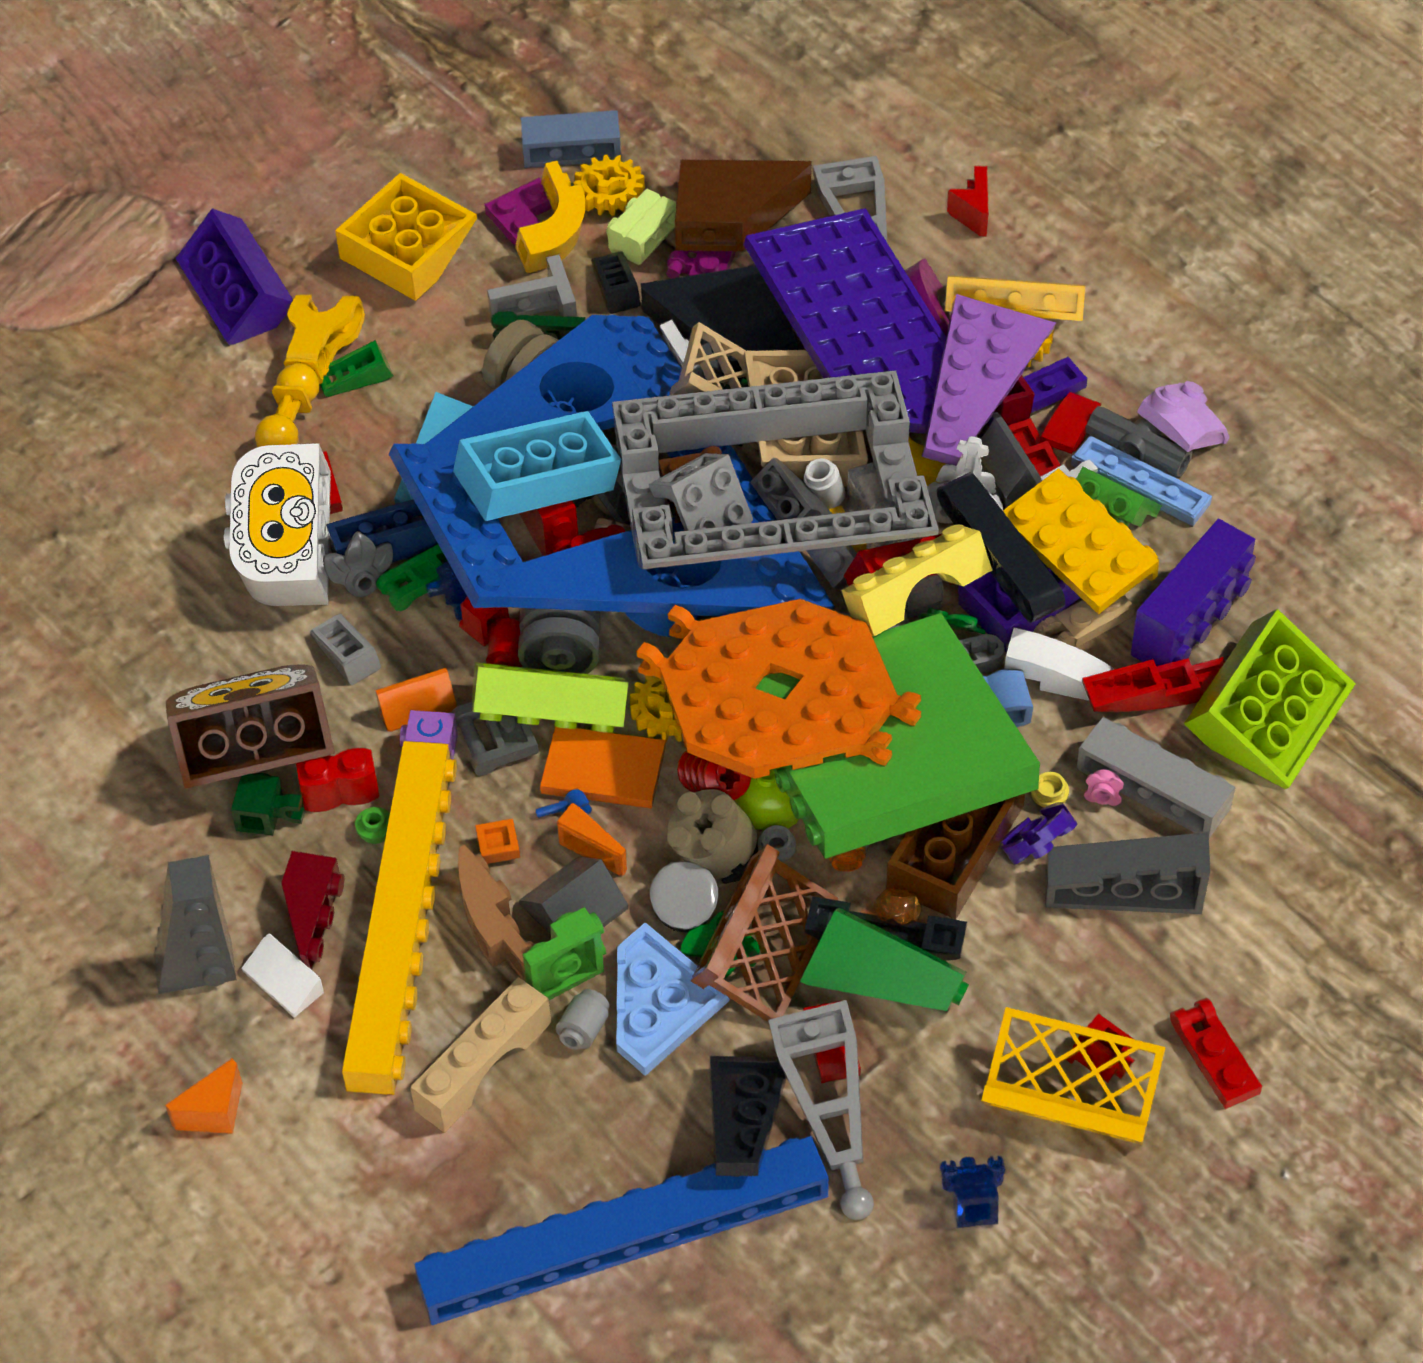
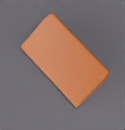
(422, 693)

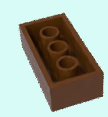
(950, 856)

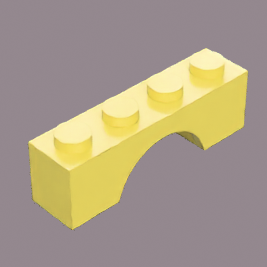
(882, 595)

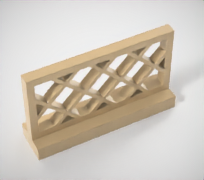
(695, 355)

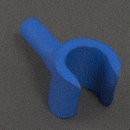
(574, 796)

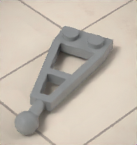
(849, 178)
(812, 1033)

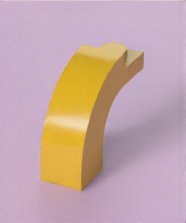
(559, 232)

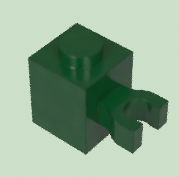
(261, 803)

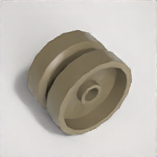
(513, 350)

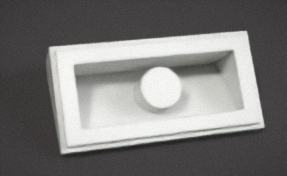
(283, 976)

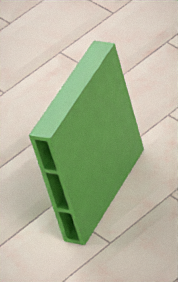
(946, 765)

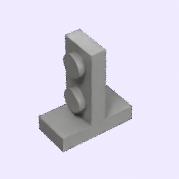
(536, 295)

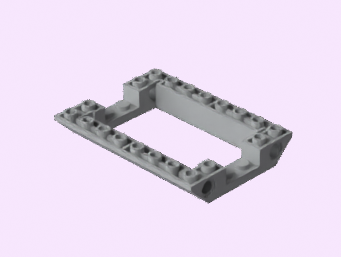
(767, 414)

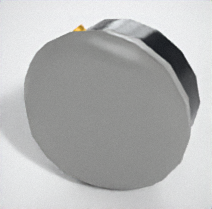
(684, 895)

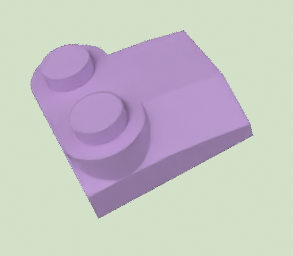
(1183, 416)

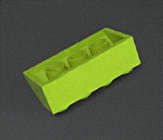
(549, 695)

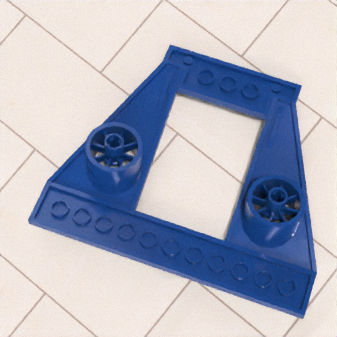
(587, 371)

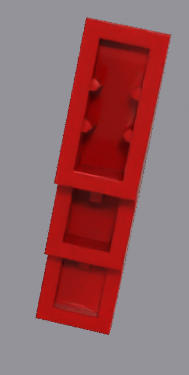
(1150, 686)

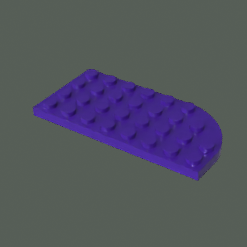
(853, 304)

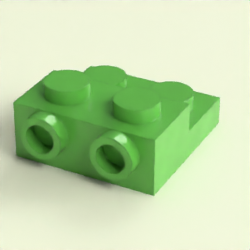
(1120, 501)
(570, 955)

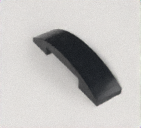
(938, 936)

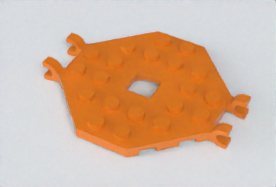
(829, 712)

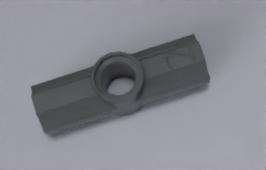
(1139, 440)

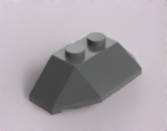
(1007, 462)

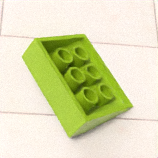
(1271, 700)

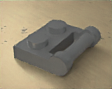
(511, 740)

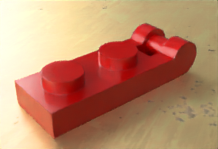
(1216, 1054)

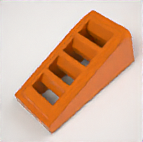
(587, 838)

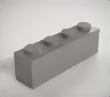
(1157, 777)

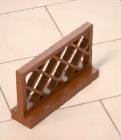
(734, 927)

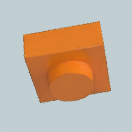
(498, 841)

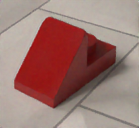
(971, 204)

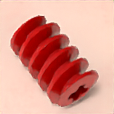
(701, 774)

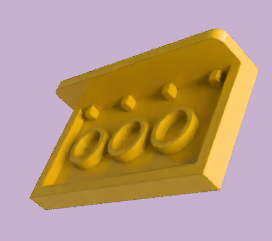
(1081, 541)

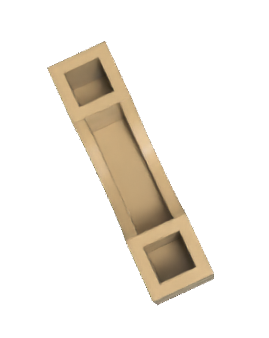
(452, 1080)

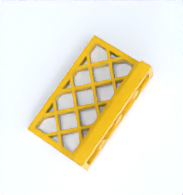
(1027, 297)
(1061, 1109)

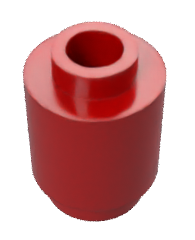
(504, 643)

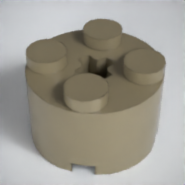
(711, 832)

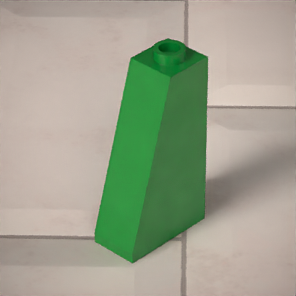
(877, 964)

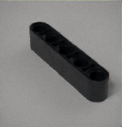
(1010, 556)

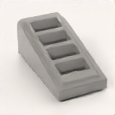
(348, 650)

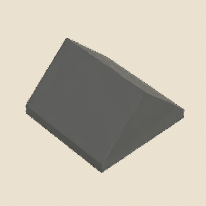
(577, 885)

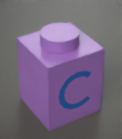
(431, 728)

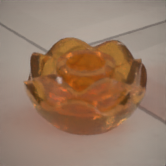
(897, 904)

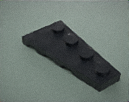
(743, 1110)

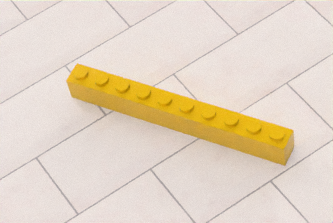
(398, 920)

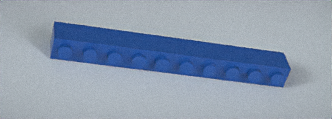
(617, 1231)

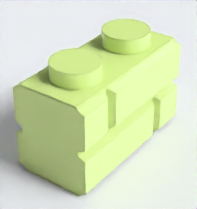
(642, 226)

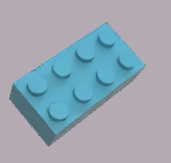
(536, 465)

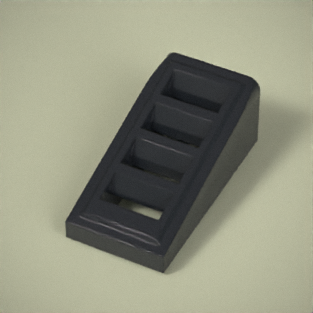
(616, 285)

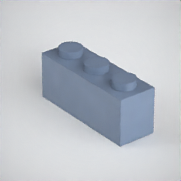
(570, 138)

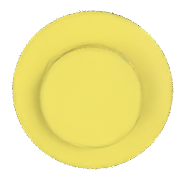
(1051, 789)

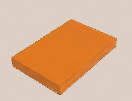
(604, 766)

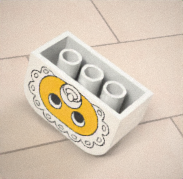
(280, 523)

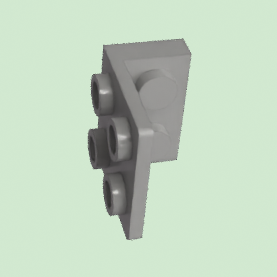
(705, 493)

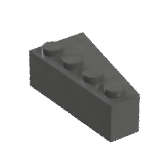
(1131, 875)
(193, 931)

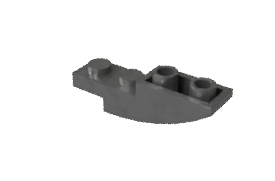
(791, 499)

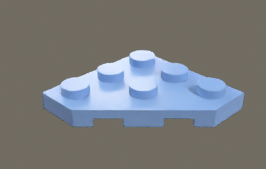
(657, 999)

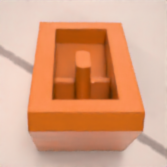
(210, 1103)

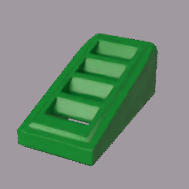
(372, 370)

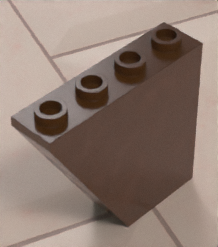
(733, 199)

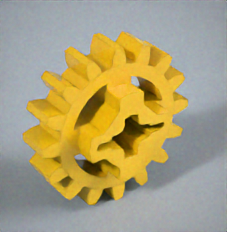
(610, 184)
(652, 709)

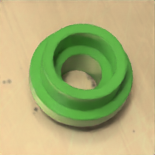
(372, 833)

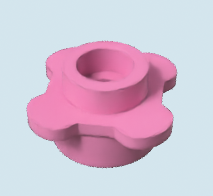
(1104, 788)

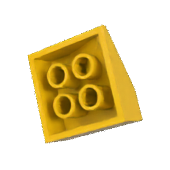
(404, 235)

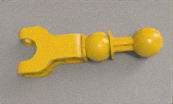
(307, 361)

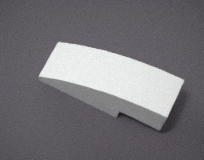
(1052, 663)

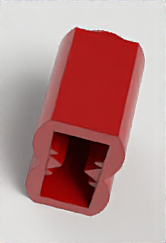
(338, 780)

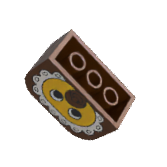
(248, 724)

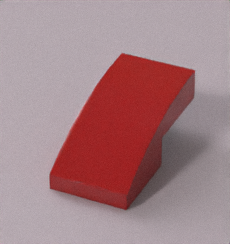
(1068, 424)
(1039, 453)

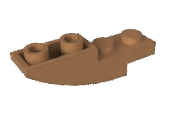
(489, 913)

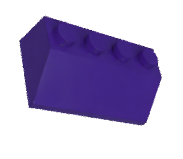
(234, 278)

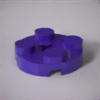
(1036, 835)

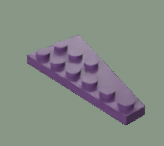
(978, 368)

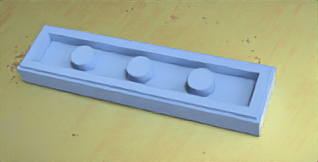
(1173, 494)

